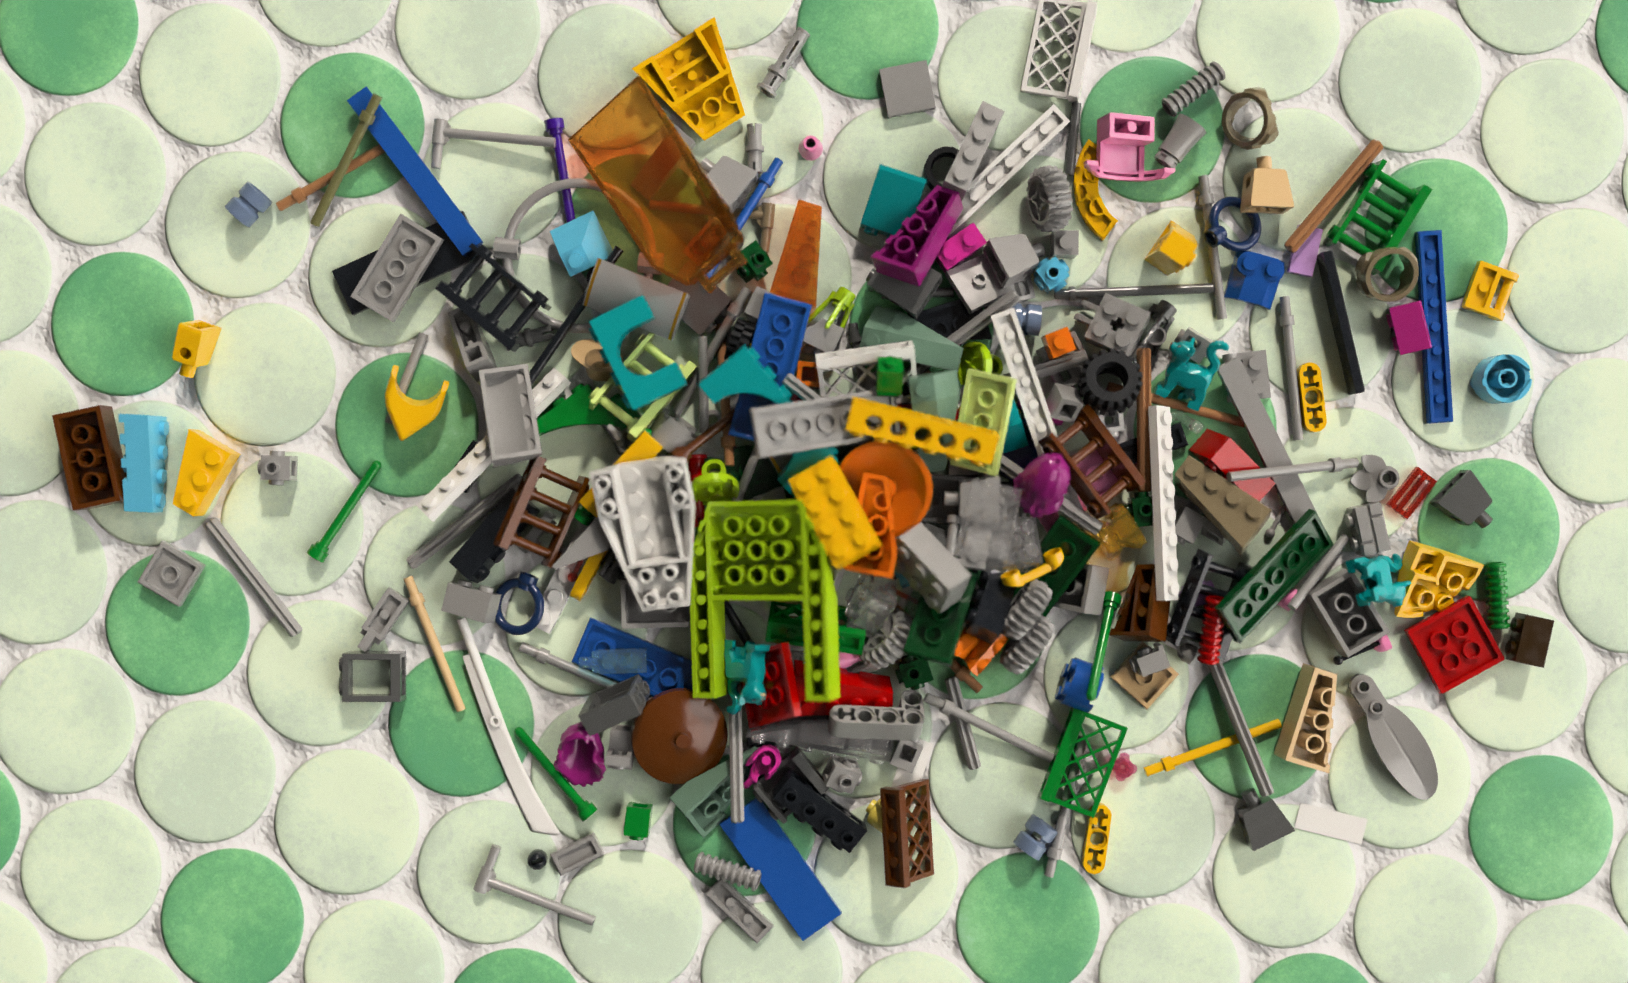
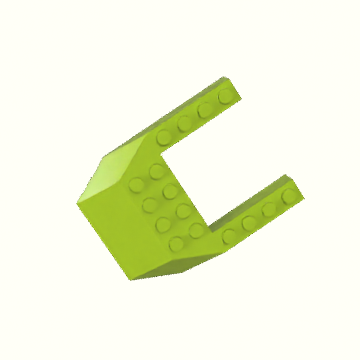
(762, 555)

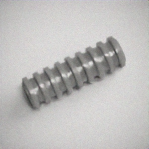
(1193, 89)
(727, 871)

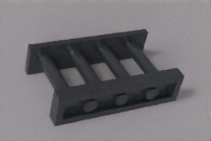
(490, 320)
(1193, 586)

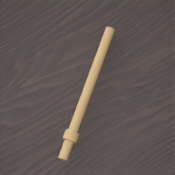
(416, 599)

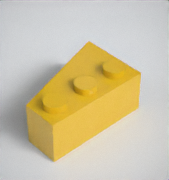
(1172, 249)
(202, 472)

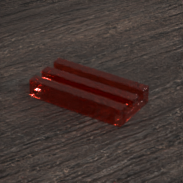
(1404, 486)

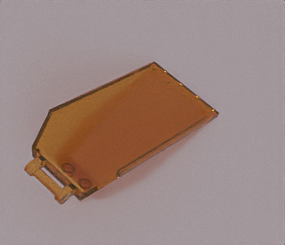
(659, 189)

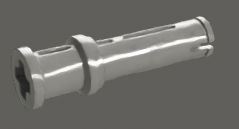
(780, 74)

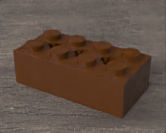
(77, 454)

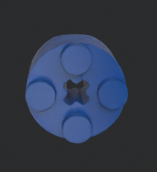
(1075, 685)

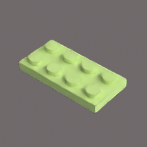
(986, 404)

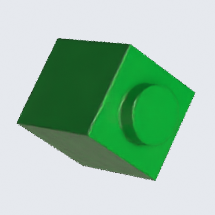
(889, 376)
(638, 820)

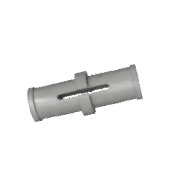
(754, 147)

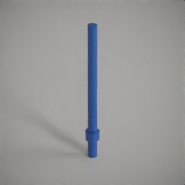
(765, 181)

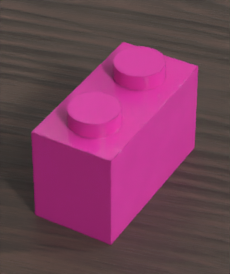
(960, 247)
(1409, 328)

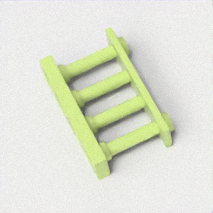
(652, 410)

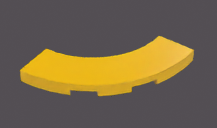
(1087, 195)

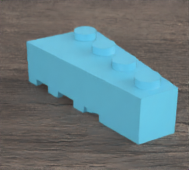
(144, 462)

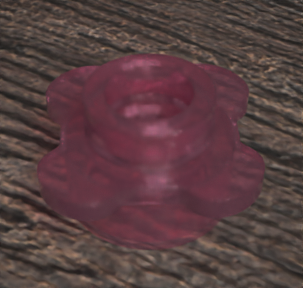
(1129, 768)

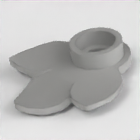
(1371, 478)

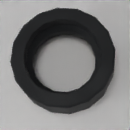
(932, 158)

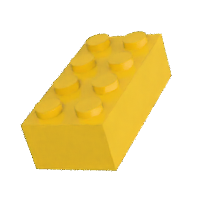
(835, 513)

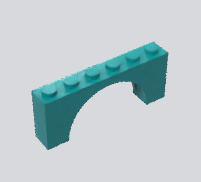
(746, 374)

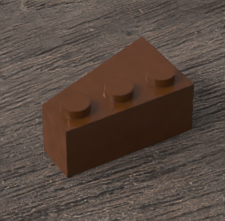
(1142, 616)

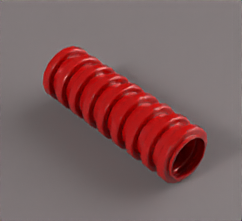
(1211, 633)

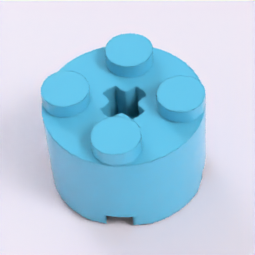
(1507, 368)

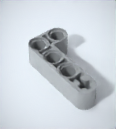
(879, 722)

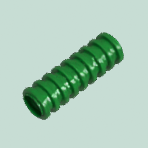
(1496, 595)

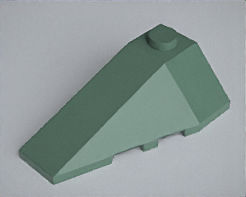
(894, 326)
(937, 396)
(708, 795)

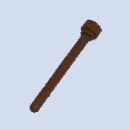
(686, 451)

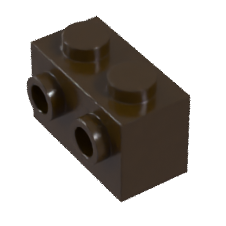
(1529, 639)

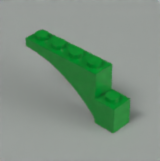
(576, 412)

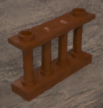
(1110, 451)
(527, 492)

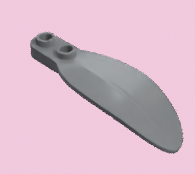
(1397, 741)

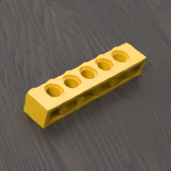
(981, 453)

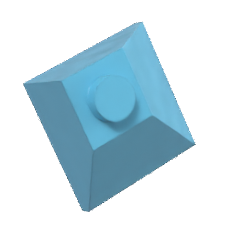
(581, 243)

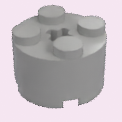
(672, 431)

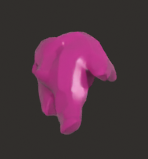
(765, 761)

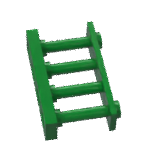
(1403, 217)

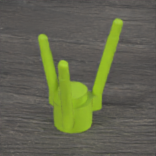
(841, 302)

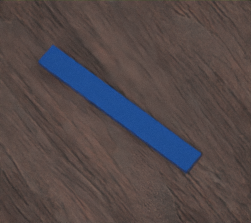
(418, 175)
(1433, 298)

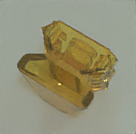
(1117, 532)

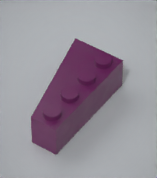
(920, 238)

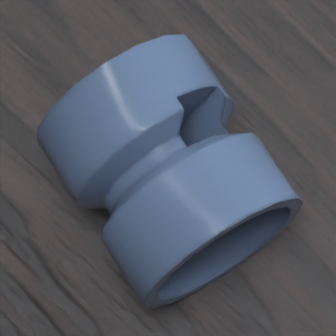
(248, 204)
(1029, 318)
(1029, 843)

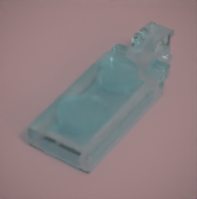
(616, 661)

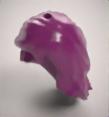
(1043, 485)
(580, 756)

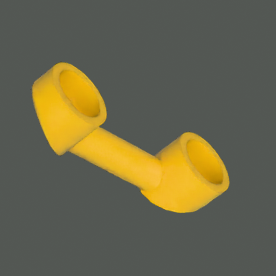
(1053, 560)

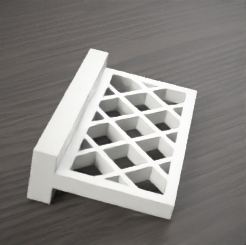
(1078, 57)
(859, 358)

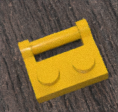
(1482, 289)

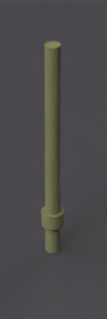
(366, 118)

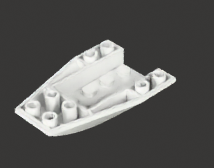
(650, 526)

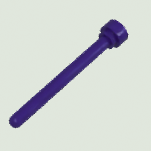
(555, 129)

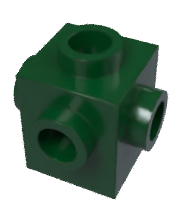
(757, 263)
(1134, 508)
(919, 678)

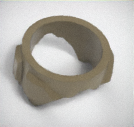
(1269, 130)
(1407, 278)

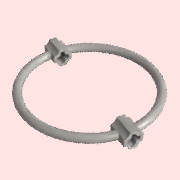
(510, 248)

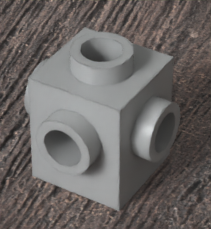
(277, 467)
(842, 774)

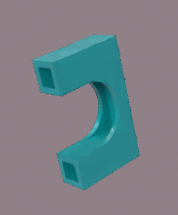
(610, 332)

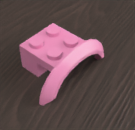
(1122, 149)

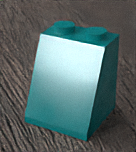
(891, 201)

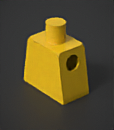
(194, 345)

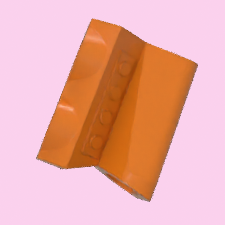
(978, 652)

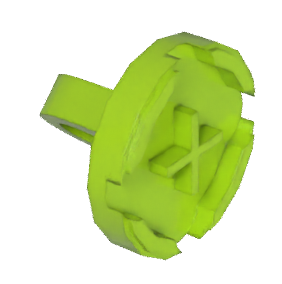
(978, 357)
(714, 486)

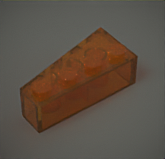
(799, 262)

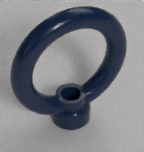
(1217, 235)
(528, 583)

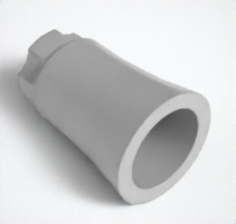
(1179, 141)

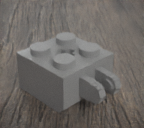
(1110, 312)

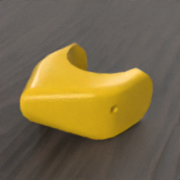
(411, 414)

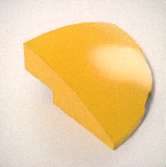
(1434, 578)

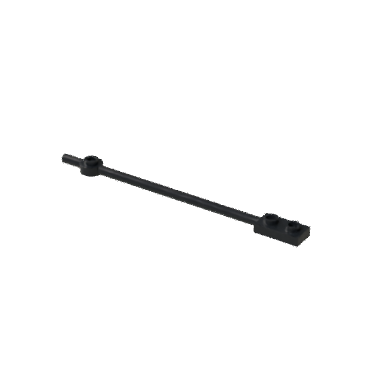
(555, 341)

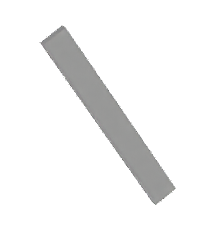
(1264, 436)

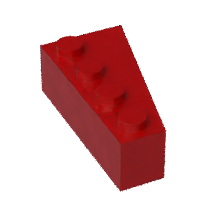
(855, 690)

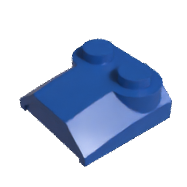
(1254, 278)

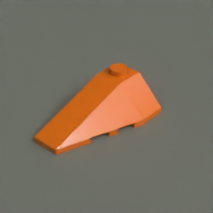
(876, 503)

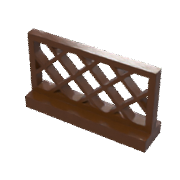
(897, 833)

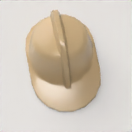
(588, 355)

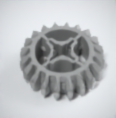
(1049, 198)
(1026, 609)
(888, 641)
(1022, 653)

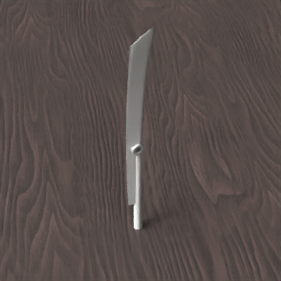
(526, 796)

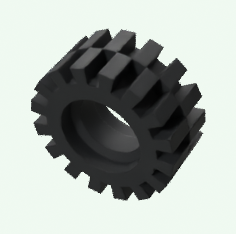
(741, 334)

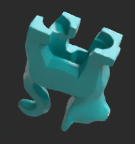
(1188, 375)
(1378, 580)
(747, 666)

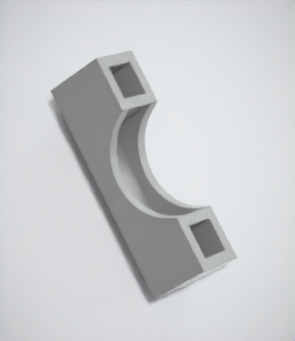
(973, 148)
(815, 336)

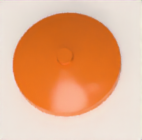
(907, 474)

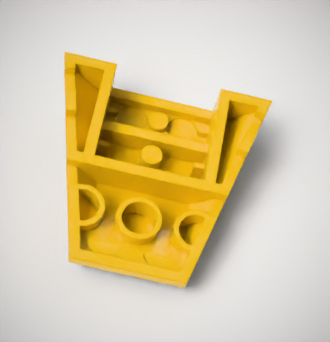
(696, 80)

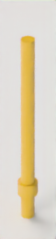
(1168, 763)

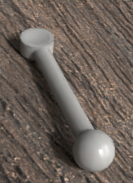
(1270, 532)

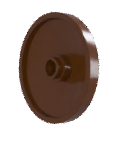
(678, 736)

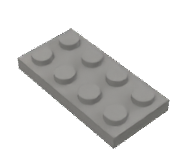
(397, 268)

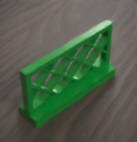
(784, 628)
(1062, 755)

